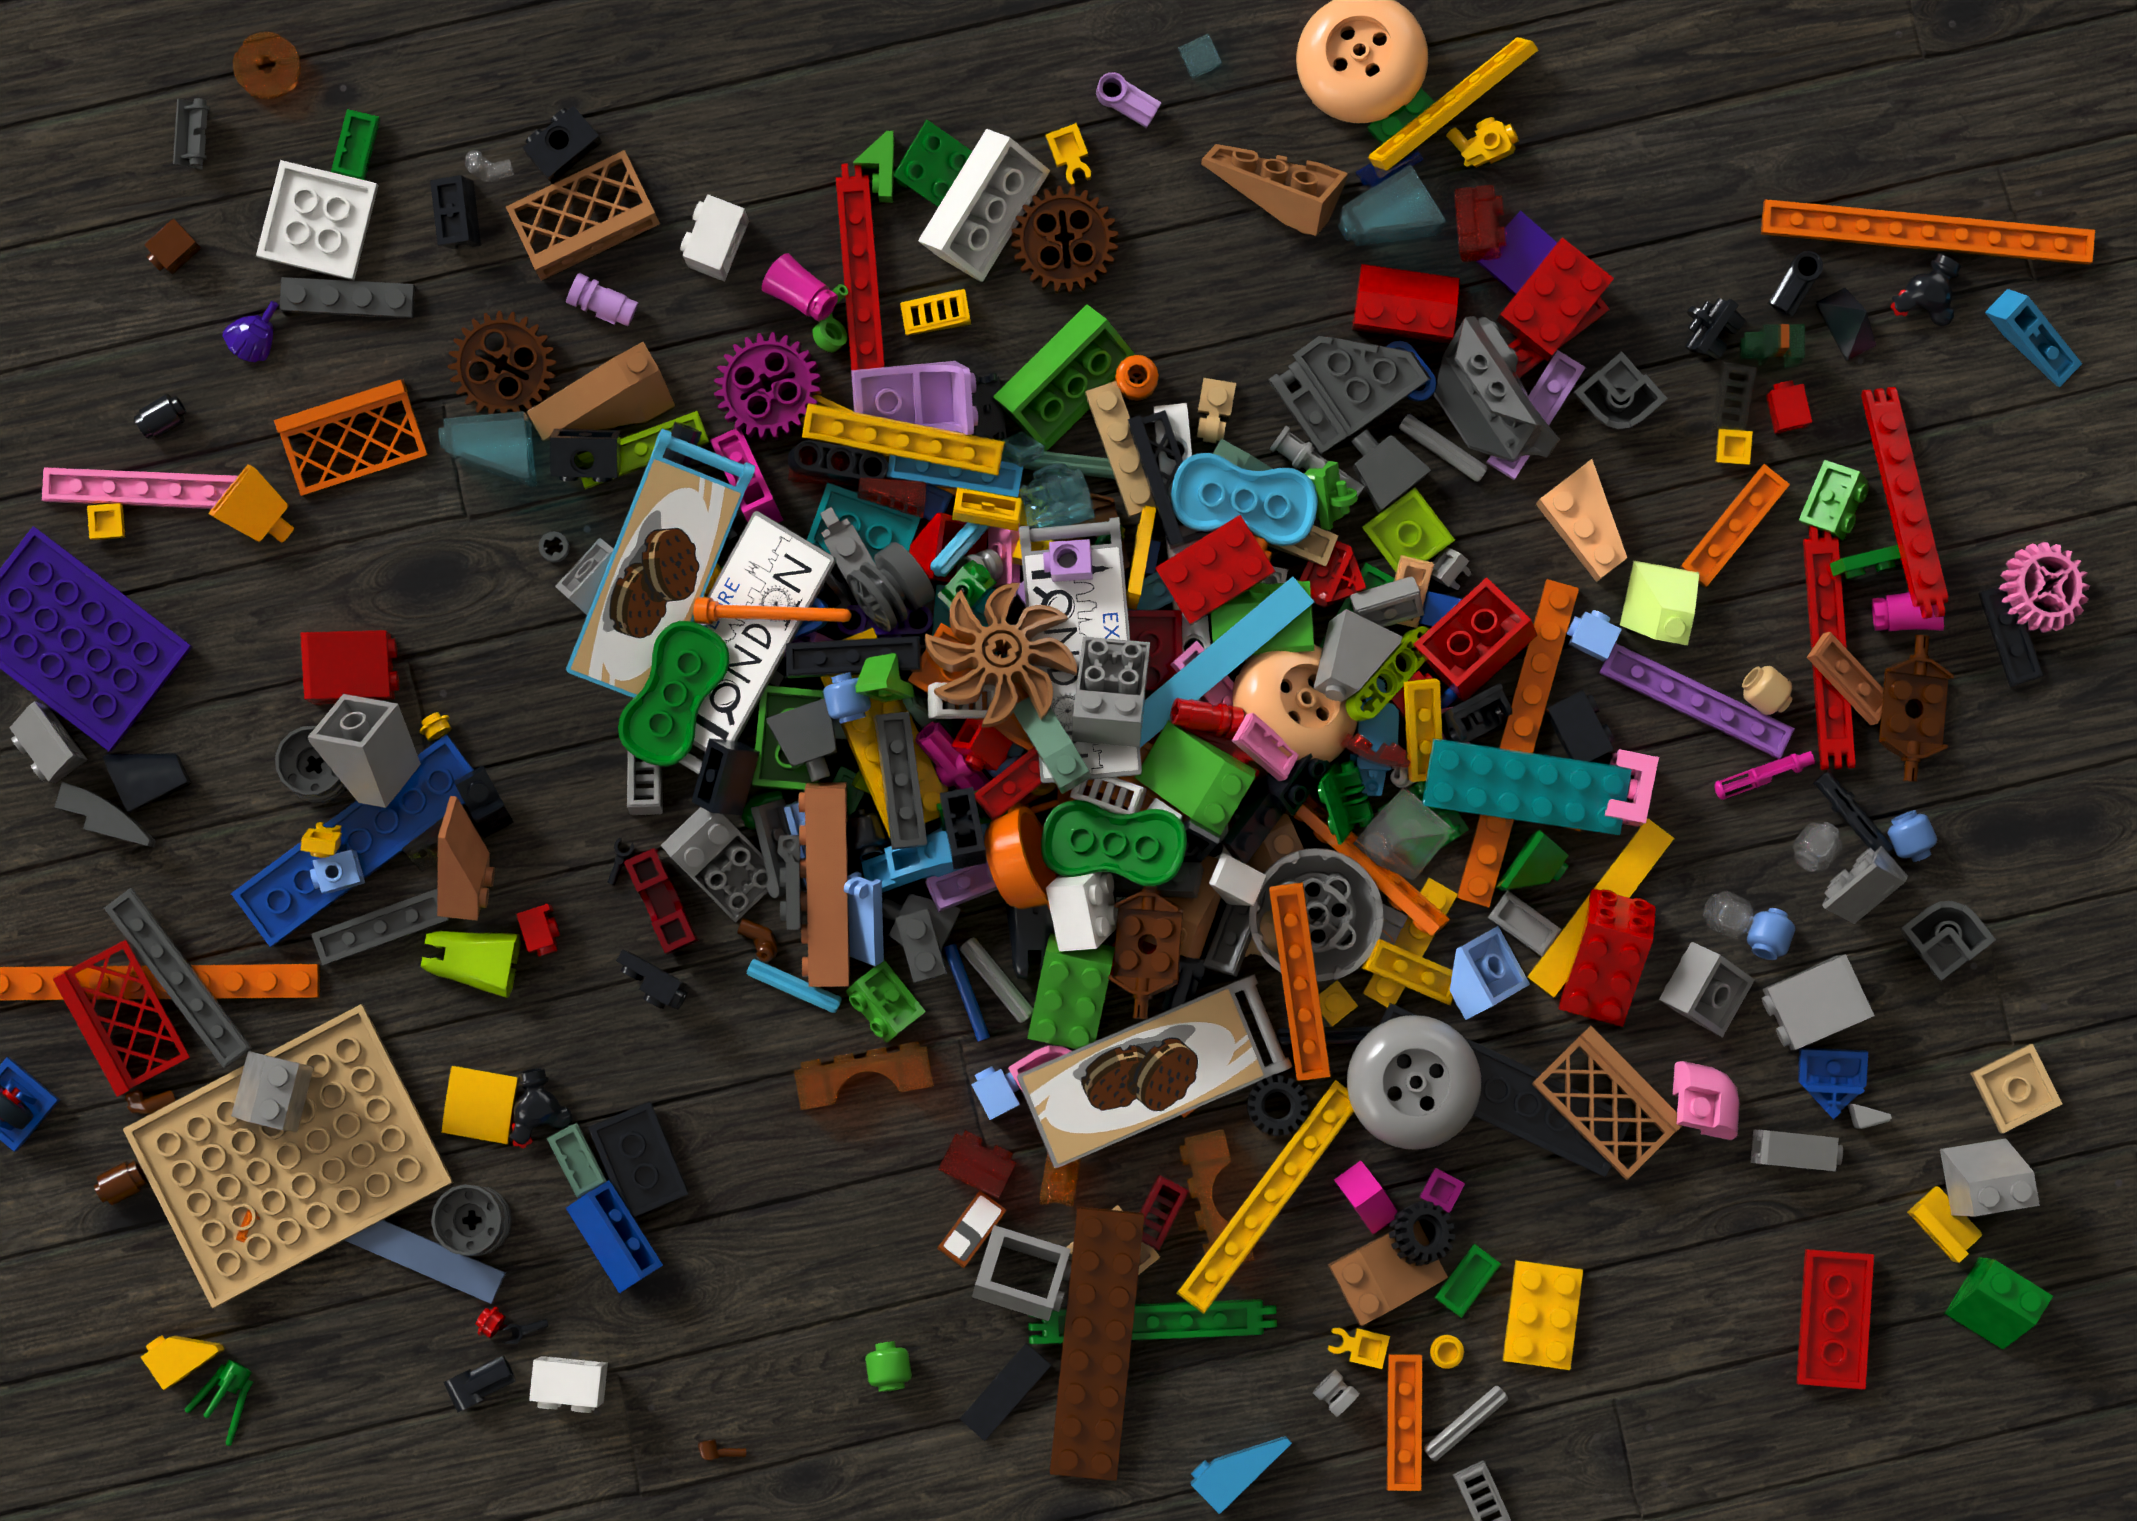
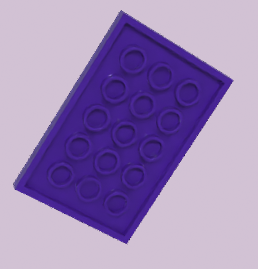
(81, 640)

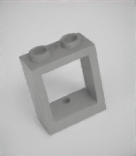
(1017, 1299)

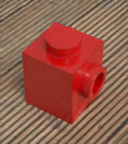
(981, 745)

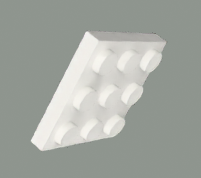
(317, 220)

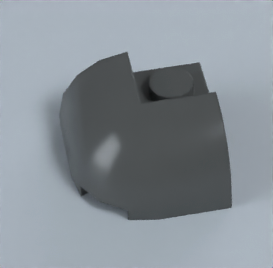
(1620, 394)
(1946, 936)

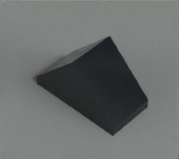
(1199, 840)

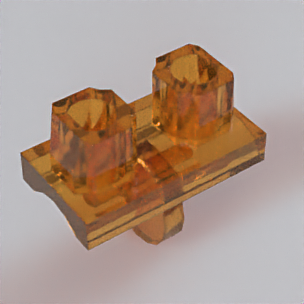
(1060, 1183)

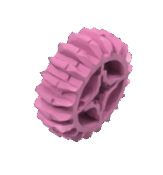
(2063, 605)

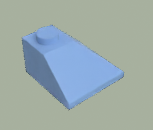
(1485, 973)

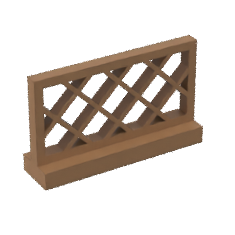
(600, 235)
(1624, 1078)

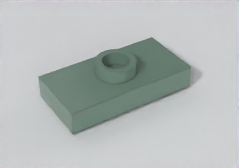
(577, 1160)

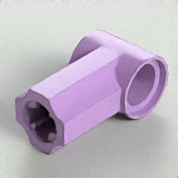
(1131, 100)

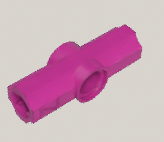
(948, 762)

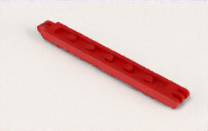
(860, 269)
(1905, 501)
(1825, 616)

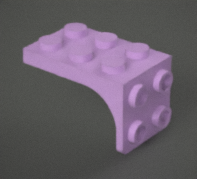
(919, 394)

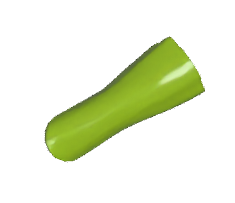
(476, 959)

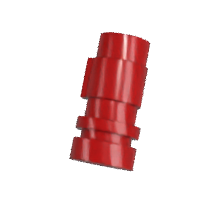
(1204, 717)

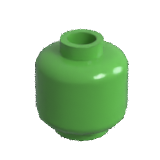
(888, 1367)

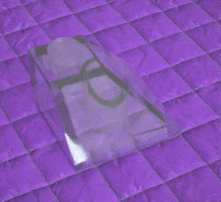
(1404, 835)

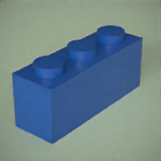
(614, 1236)

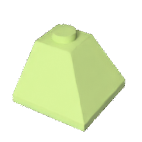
(1660, 602)

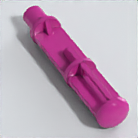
(1763, 774)

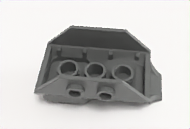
(1486, 397)

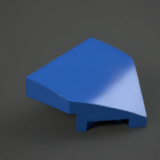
(1833, 1076)

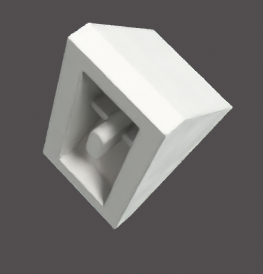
(1236, 881)

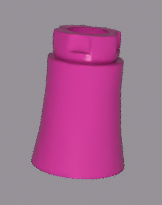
(799, 288)
(1898, 613)

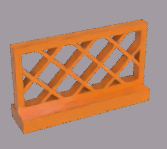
(345, 408)

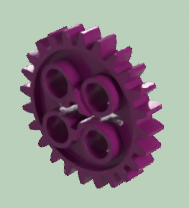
(756, 359)

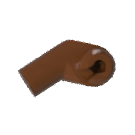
(762, 937)
(139, 1105)

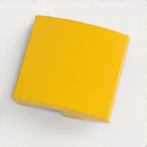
(479, 1105)

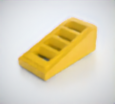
(937, 324)

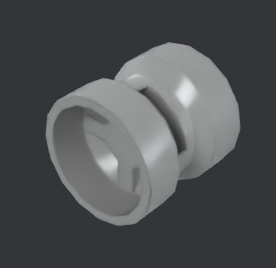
(987, 558)
(1330, 1387)

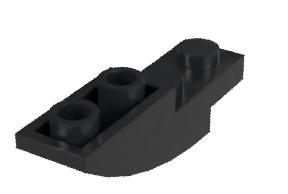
(1268, 802)

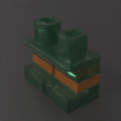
(1775, 341)

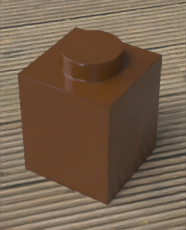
(171, 247)

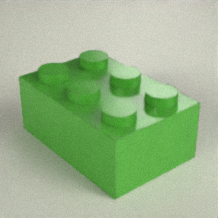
(773, 767)
(1070, 995)

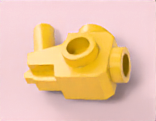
(1490, 144)

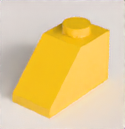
(177, 1357)

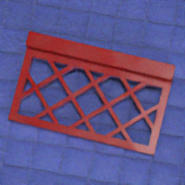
(94, 1031)

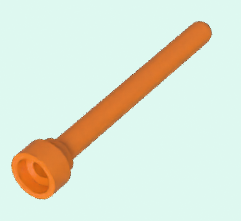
(708, 610)

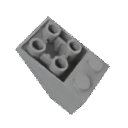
(1110, 692)
(719, 861)
(1865, 886)

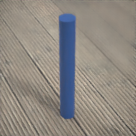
(966, 992)

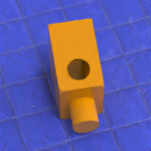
(253, 507)

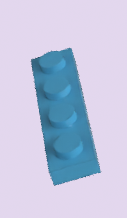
(934, 474)

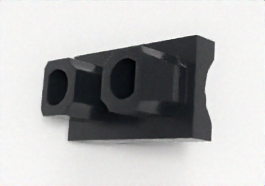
(1708, 324)

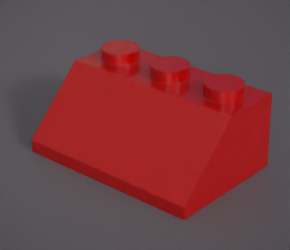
(1406, 304)
(1476, 639)

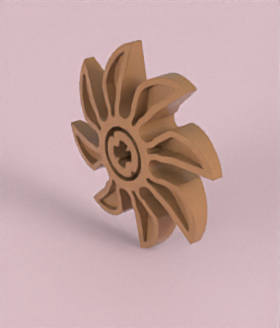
(997, 670)

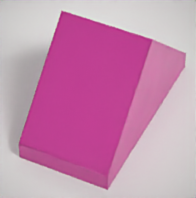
(1366, 1197)

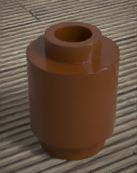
(120, 1182)

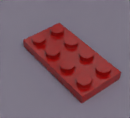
(1835, 1319)

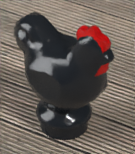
(1930, 292)
(536, 1108)

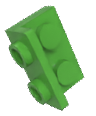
(1835, 499)
(884, 1001)

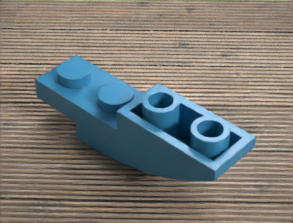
(911, 864)

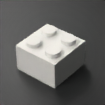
(714, 237)
(1082, 910)
(568, 1382)

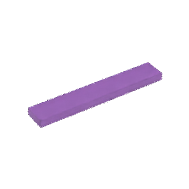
(1697, 701)

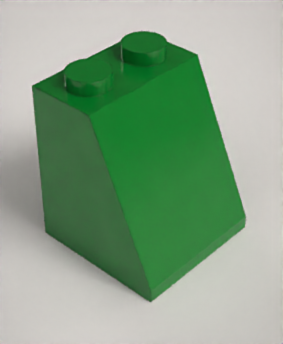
(1997, 1303)

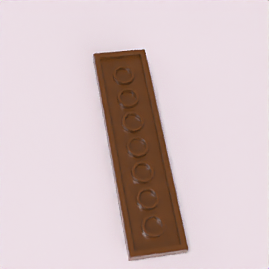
(1096, 1343)

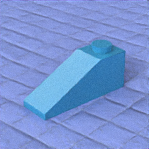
(2033, 336)
(1231, 1474)

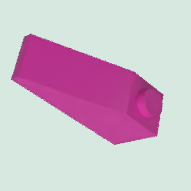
(757, 495)

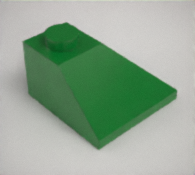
(1535, 864)

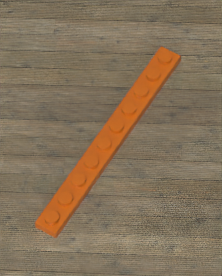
(1928, 232)
(1520, 733)
(221, 980)

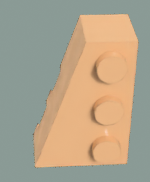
(1585, 521)

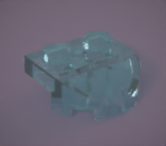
(1057, 497)

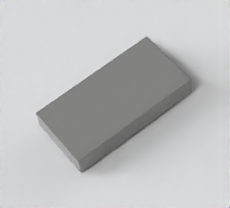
(1524, 923)

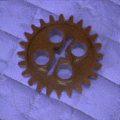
(1093, 236)
(515, 337)

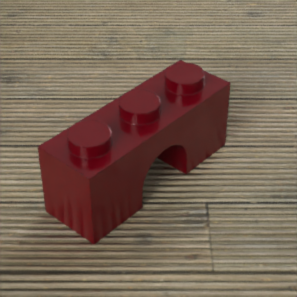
(661, 901)

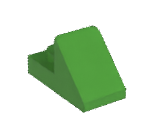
(880, 157)
(881, 679)

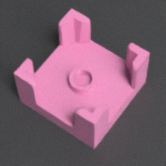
(1640, 788)

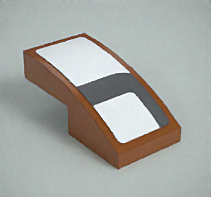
(971, 1229)

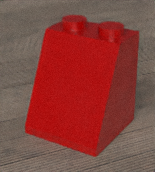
(348, 664)

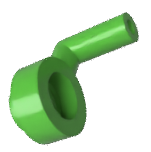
(830, 333)

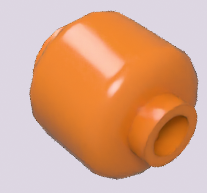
(1146, 371)

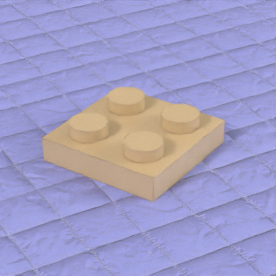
(2016, 1088)

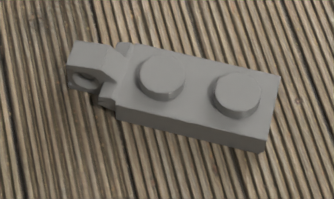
(844, 543)

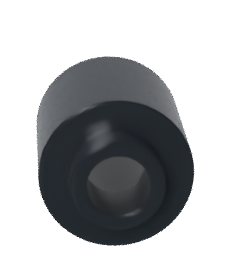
(160, 416)

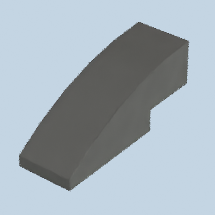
(102, 815)

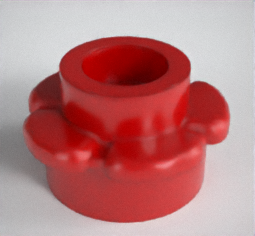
(489, 1322)

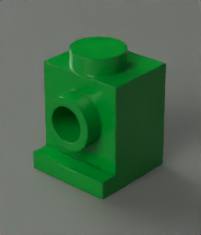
(972, 580)

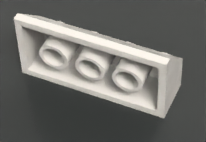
(983, 204)

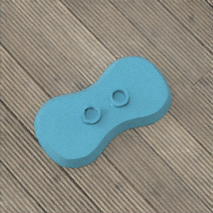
(1273, 502)

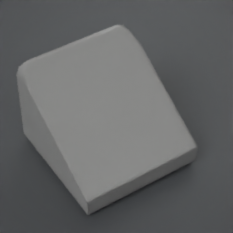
(1866, 1117)

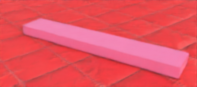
(134, 488)

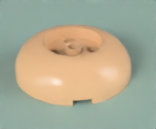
(1351, 93)
(1259, 693)

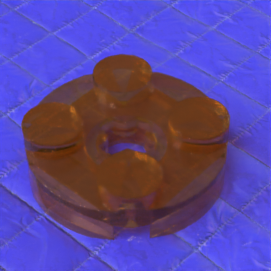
(251, 55)

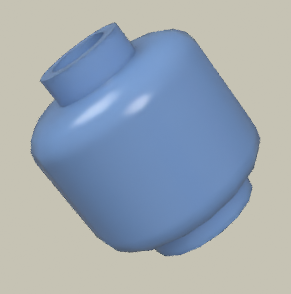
(843, 701)
(1912, 835)
(1771, 934)

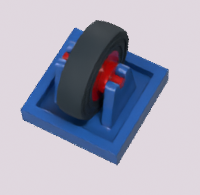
(22, 1104)

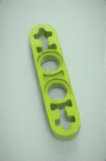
(1393, 676)

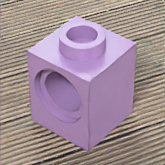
(1080, 571)

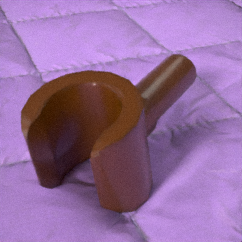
(709, 1450)

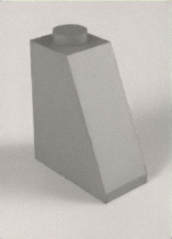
(1352, 654)
(1796, 1150)

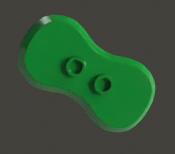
(684, 670)
(1139, 845)

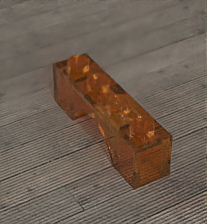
(820, 1084)
(1207, 1157)

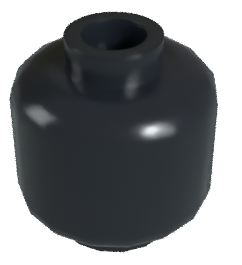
(866, 835)

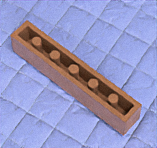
(825, 877)

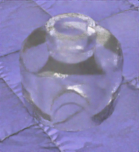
(1817, 846)
(1728, 914)

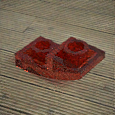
(1386, 756)

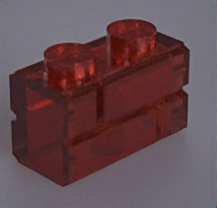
(1479, 223)
(978, 1165)

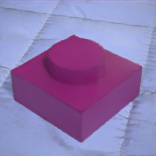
(1442, 1189)

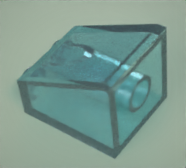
(1392, 212)
(493, 444)

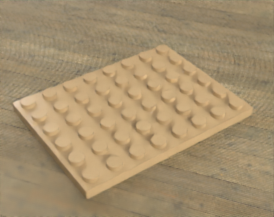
(345, 1168)

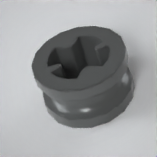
(551, 537)

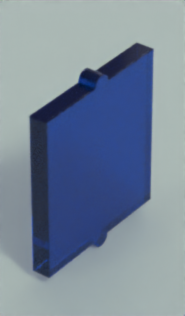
(1373, 176)

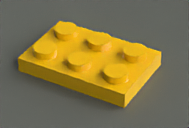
(1542, 1315)

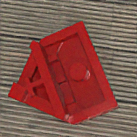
(1337, 579)

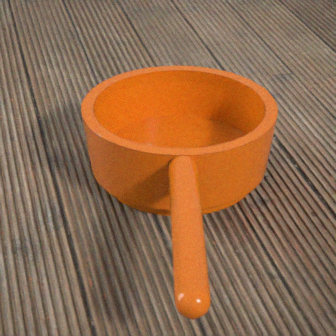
(1016, 859)

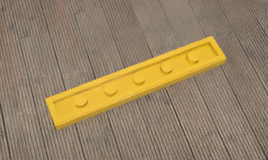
(1452, 103)
(903, 439)
(1623, 879)

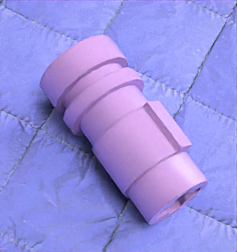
(604, 301)

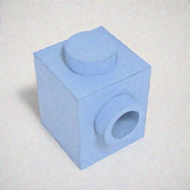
(1593, 634)
(337, 872)
(996, 1091)

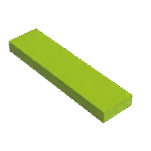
(638, 447)

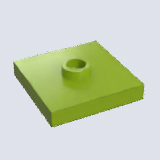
(1408, 529)

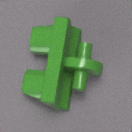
(1332, 494)

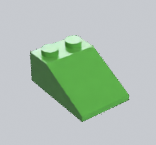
(1196, 777)

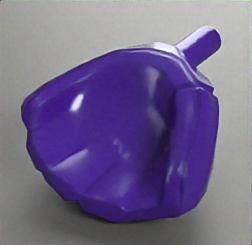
(251, 336)

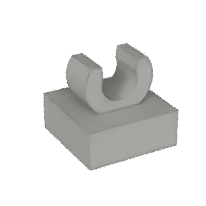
(1448, 566)

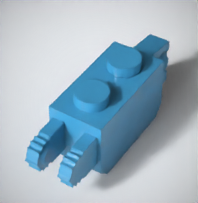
(1378, 730)

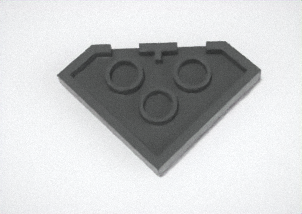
(1360, 378)

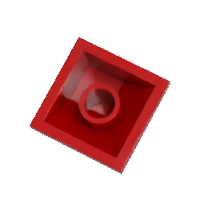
(935, 538)

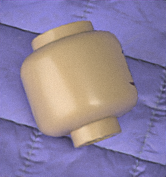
(1767, 690)

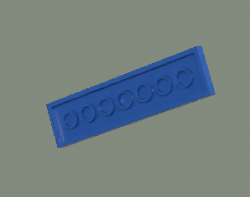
(283, 893)

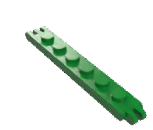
(1176, 1321)

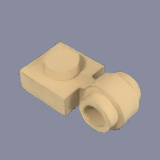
(1216, 401)

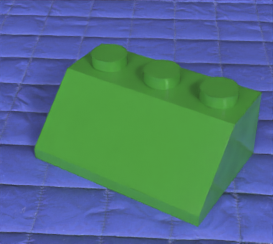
(1294, 637)

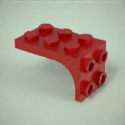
(1609, 957)

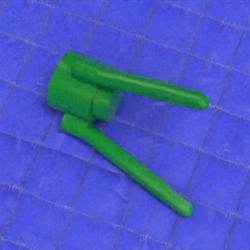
(232, 1377)

